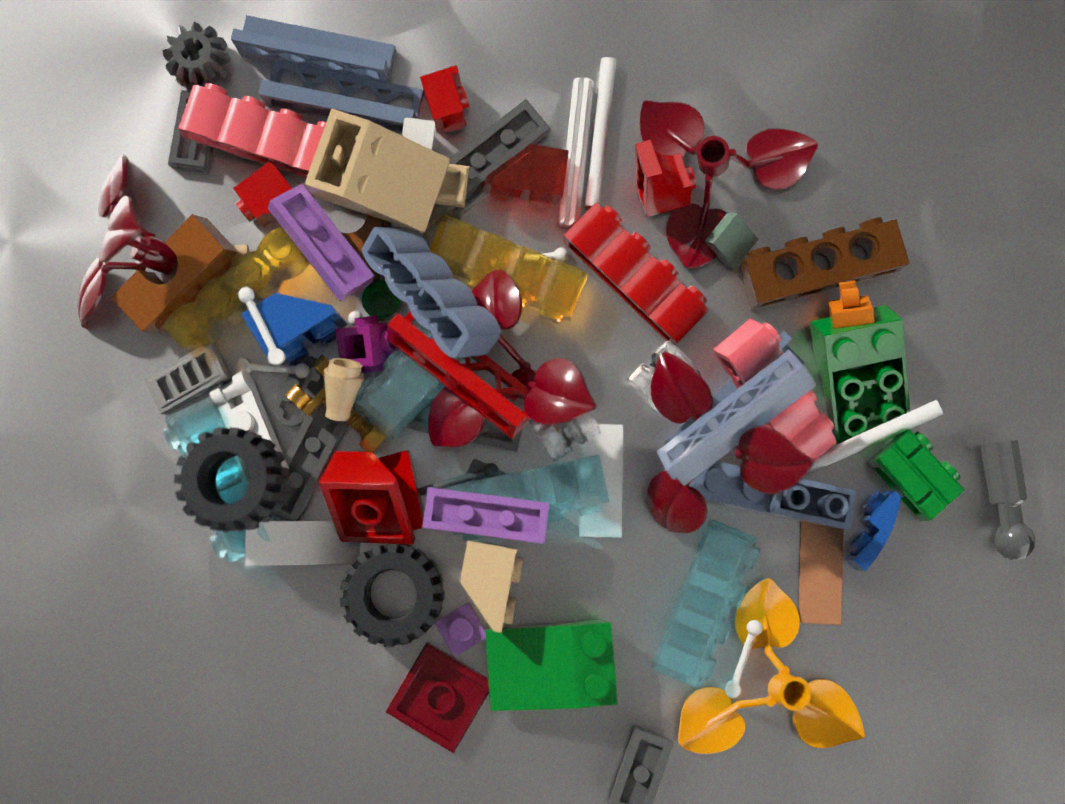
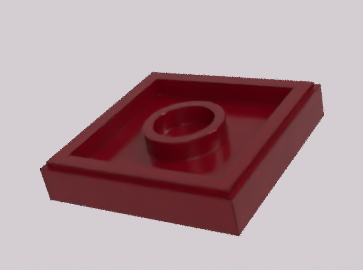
(439, 697)

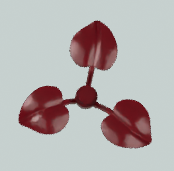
(676, 127)
(122, 231)
(556, 389)
(767, 457)

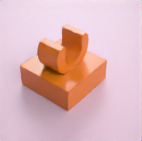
(850, 308)

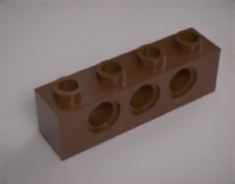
(884, 256)

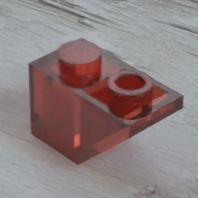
(530, 175)

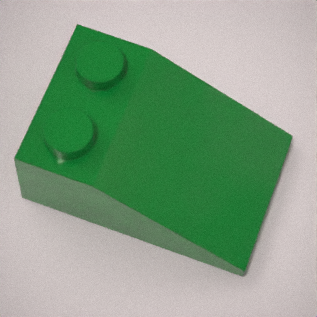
(551, 666)

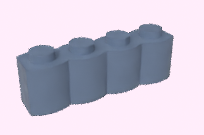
(431, 292)

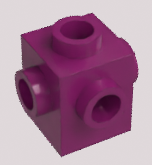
(365, 343)

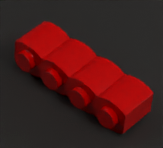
(635, 274)

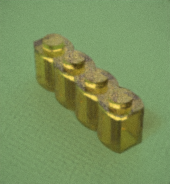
(541, 280)
(218, 302)

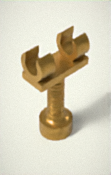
(370, 435)

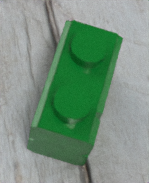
(917, 474)

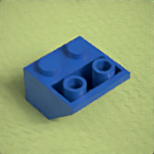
(295, 324)

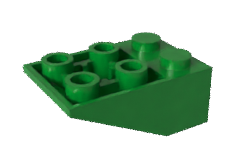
(862, 372)

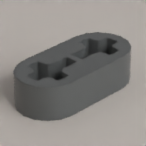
(312, 389)

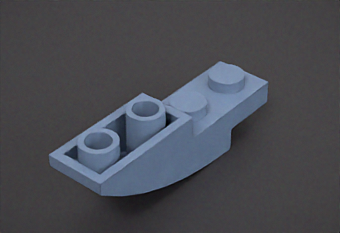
(804, 501)

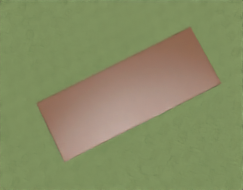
(820, 574)

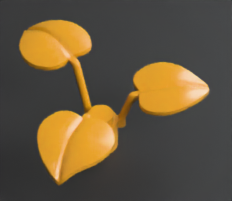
(822, 708)

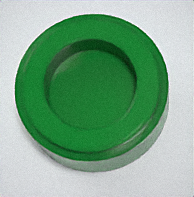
(380, 301)

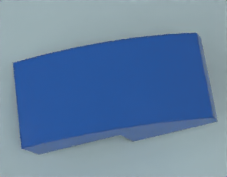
(879, 518)

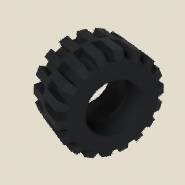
(200, 475)
(368, 619)

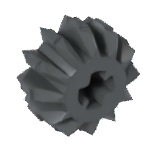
(189, 43)

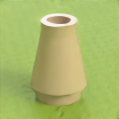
(342, 385)

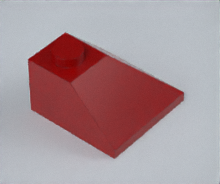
(365, 500)

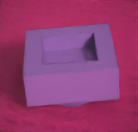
(461, 629)

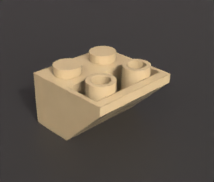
(488, 578)

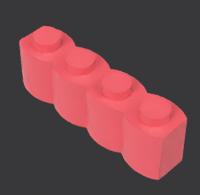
(250, 129)
(748, 353)

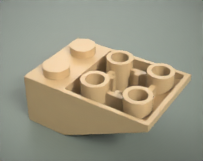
(376, 172)

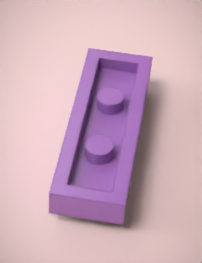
(321, 242)
(486, 515)

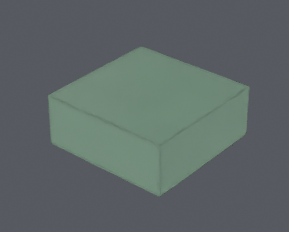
(731, 240)

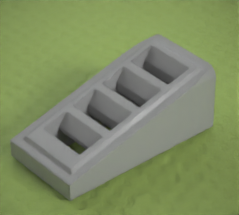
(216, 364)

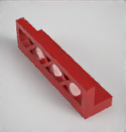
(460, 378)

